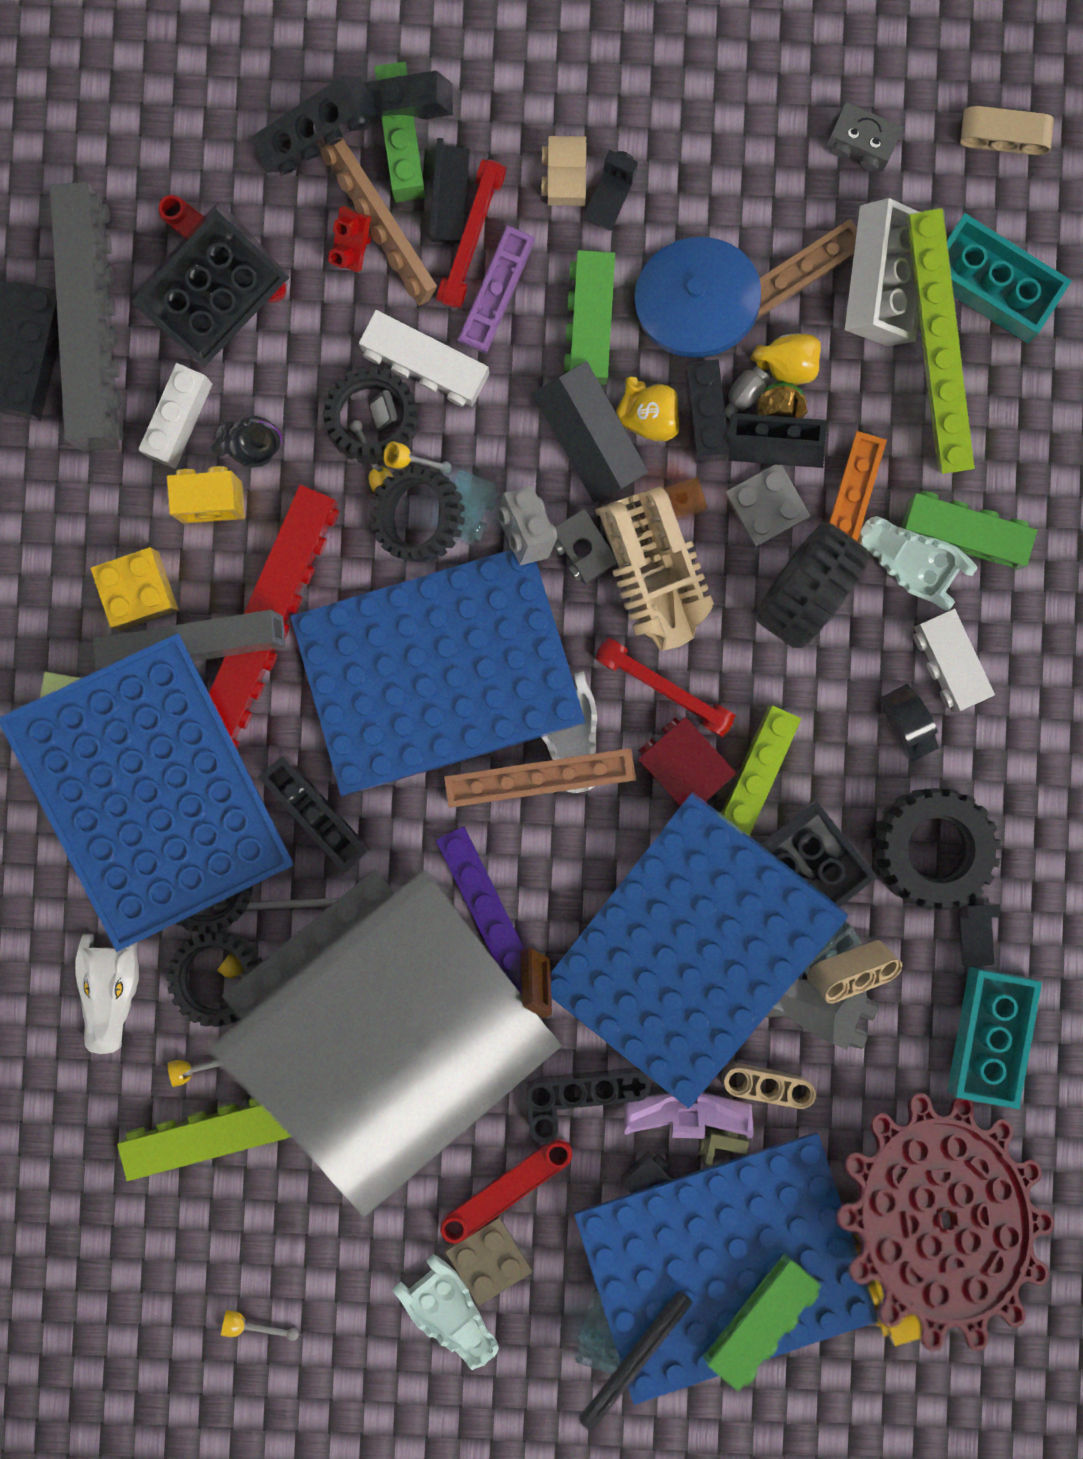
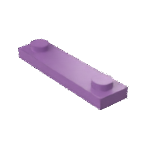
(496, 289)

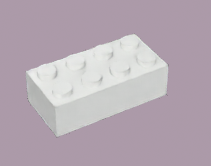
(882, 280)

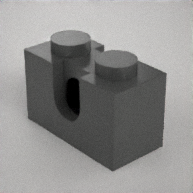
(582, 529)

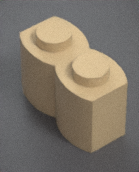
(566, 170)

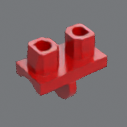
(350, 239)

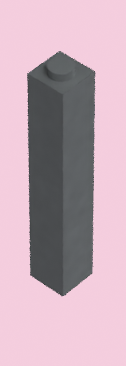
(202, 639)

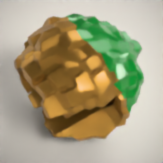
(782, 400)

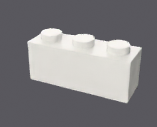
(175, 416)
(953, 661)

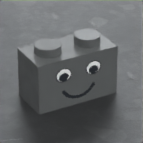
(864, 138)

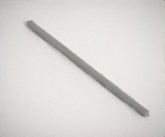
(283, 904)

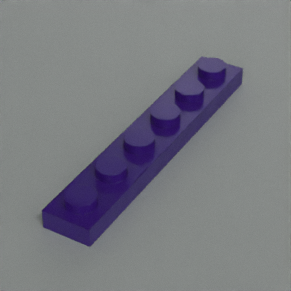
(483, 902)

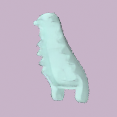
(917, 561)
(446, 1311)

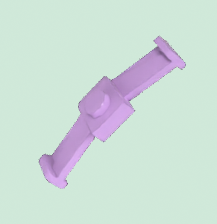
(689, 1123)

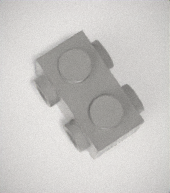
(526, 525)

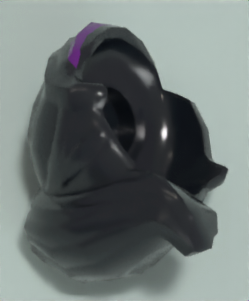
(248, 441)

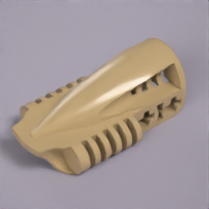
(657, 572)

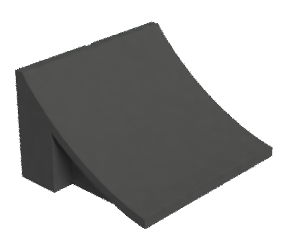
(380, 1035)

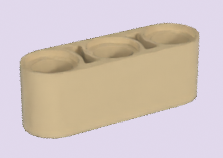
(1007, 130)
(854, 971)
(779, 1095)

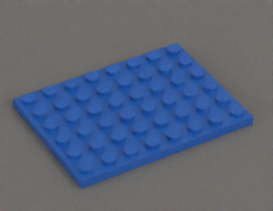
(436, 671)
(146, 791)
(693, 950)
(717, 1242)

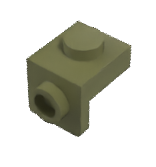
(721, 1140)

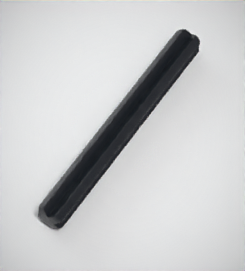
(635, 1360)

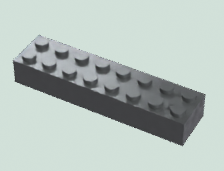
(85, 317)

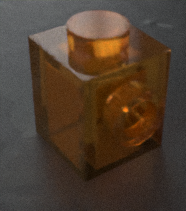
(686, 498)

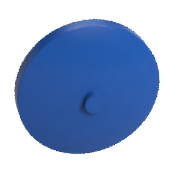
(698, 297)

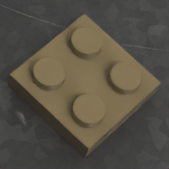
(489, 1261)

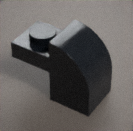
(911, 721)

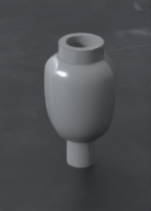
(746, 391)

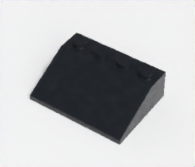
(210, 285)
(26, 347)
(821, 855)

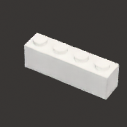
(424, 359)

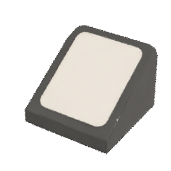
(384, 412)

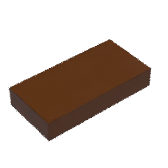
(536, 982)

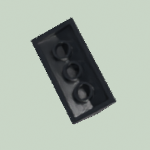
(590, 432)

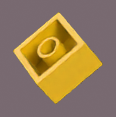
(205, 495)
(134, 589)

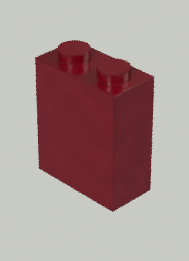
(685, 762)

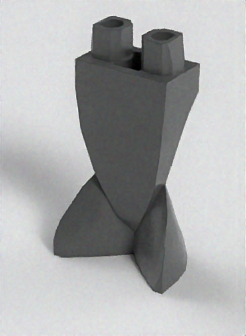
(827, 1020)

